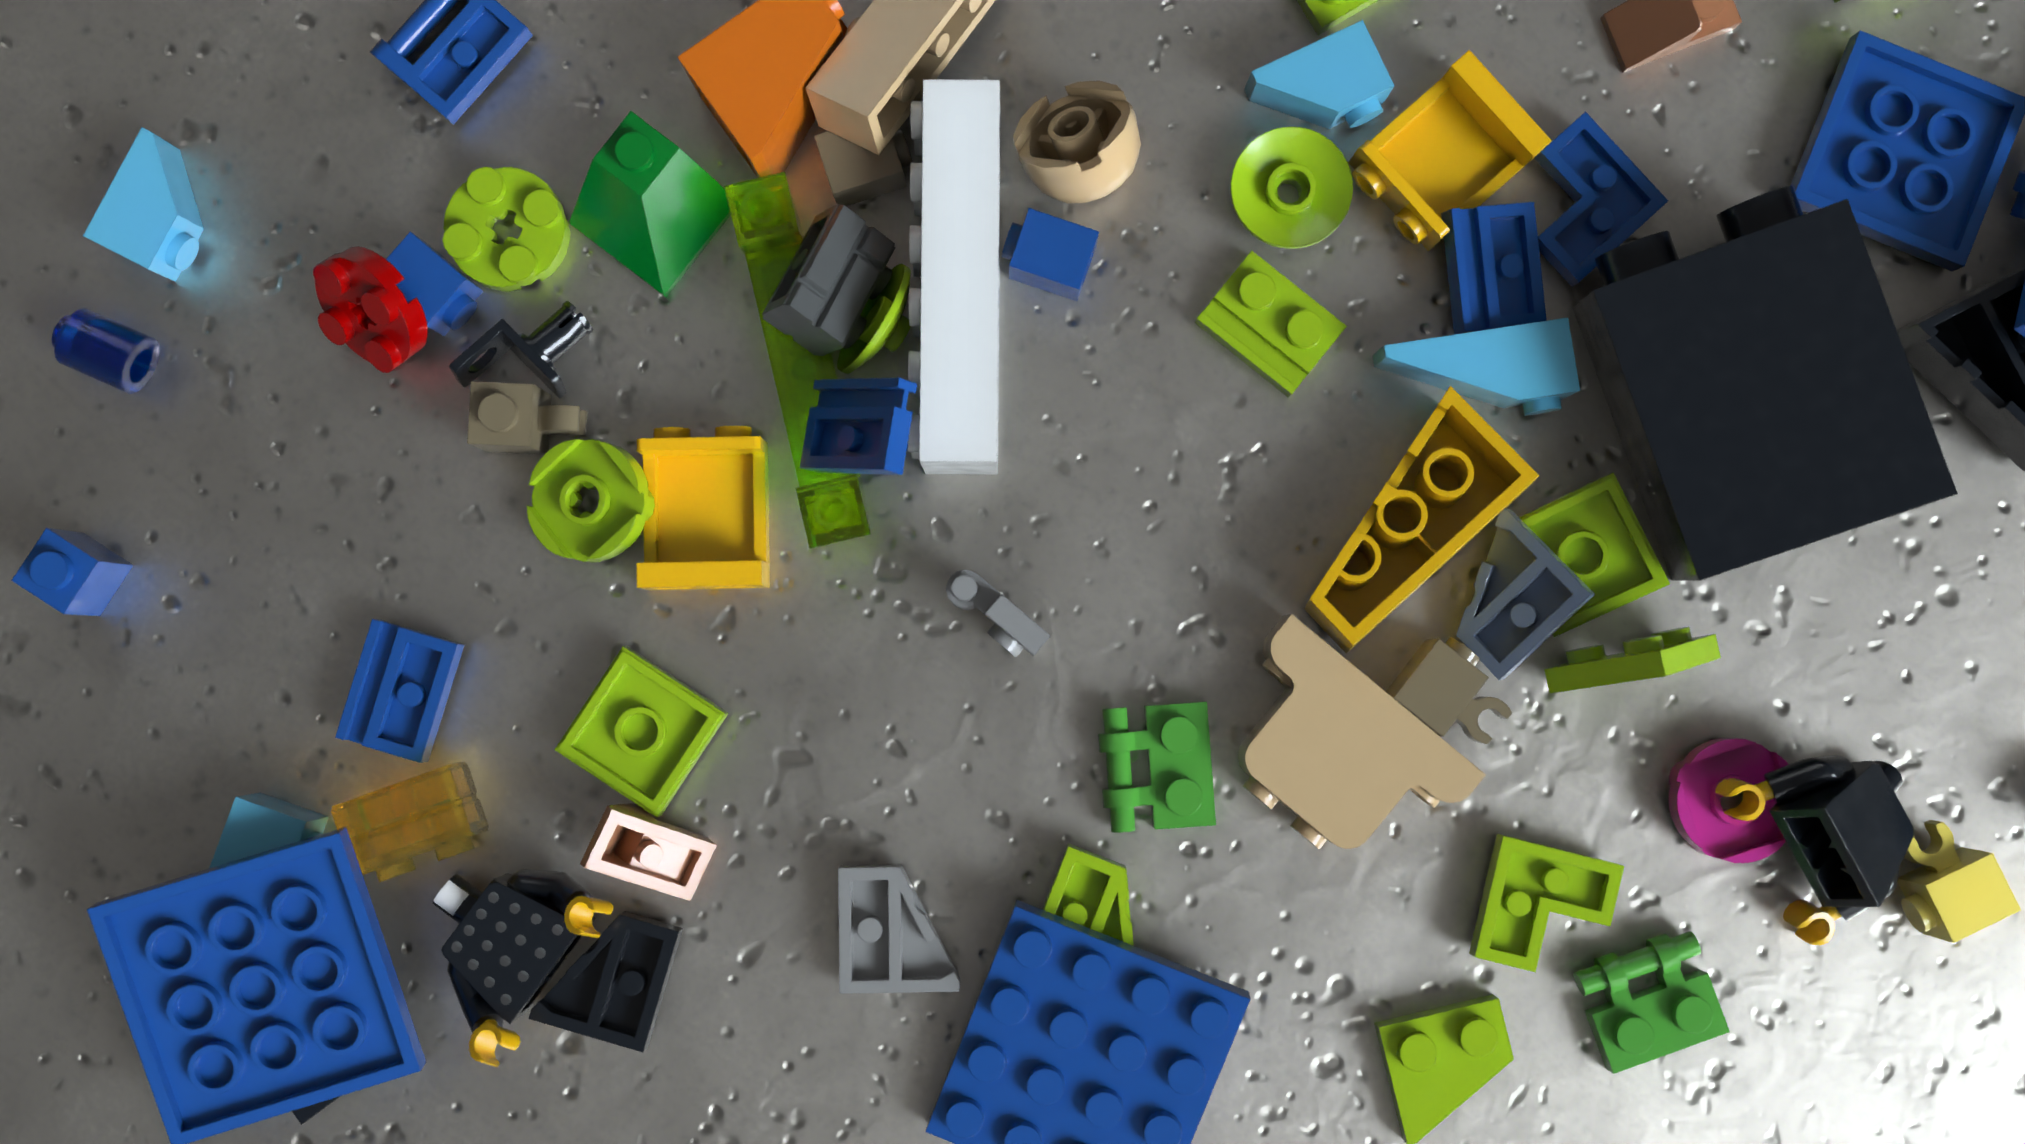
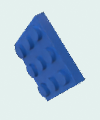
(1909, 149)

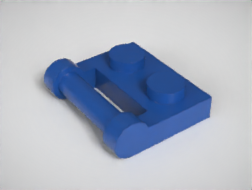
(460, 59)

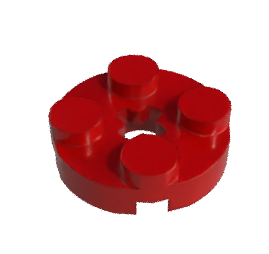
(368, 308)

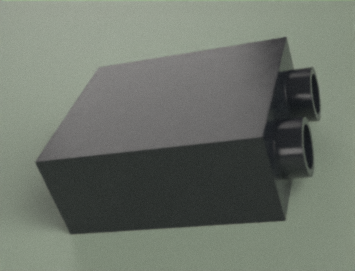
(1759, 386)

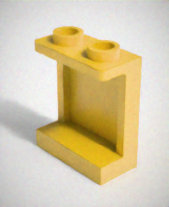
(1447, 151)
(707, 510)

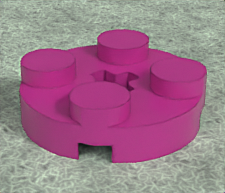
(1698, 808)

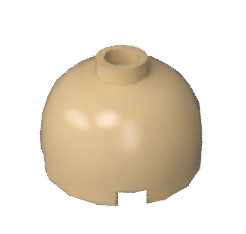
(1080, 142)

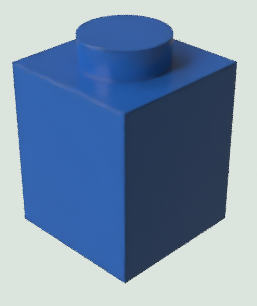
(1050, 253)
(440, 287)
(72, 572)

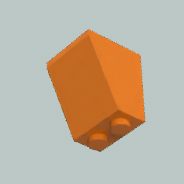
(757, 75)

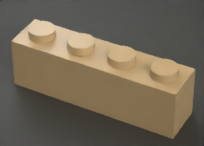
(882, 64)

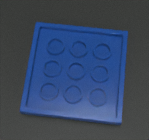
(258, 987)
(1085, 1042)

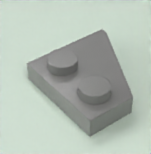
(887, 935)

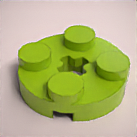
(490, 197)
(622, 500)

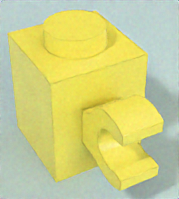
(1954, 888)

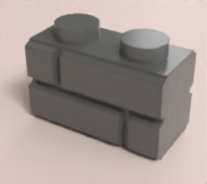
(831, 281)

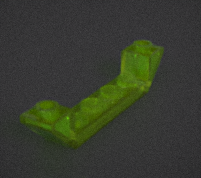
(769, 236)

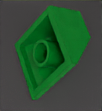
(649, 204)

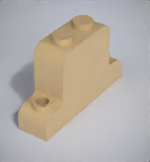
(1341, 745)

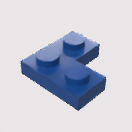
(1608, 197)

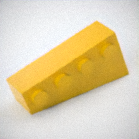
(1431, 506)

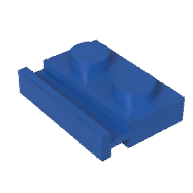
(1493, 267)
(858, 426)
(400, 691)

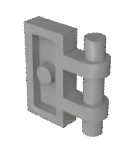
(1011, 626)

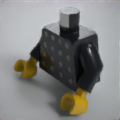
(1841, 830)
(511, 946)

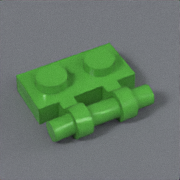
(1177, 764)
(1657, 1018)

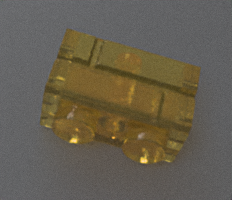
(413, 818)

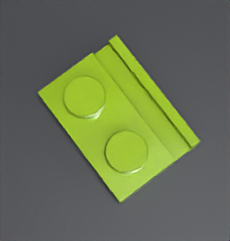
(1270, 324)

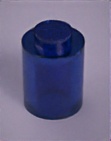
(105, 350)

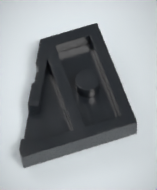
(615, 984)

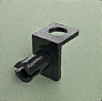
(536, 351)

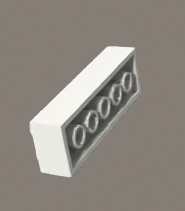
(959, 273)

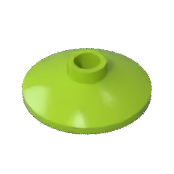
(1307, 163)
(884, 324)

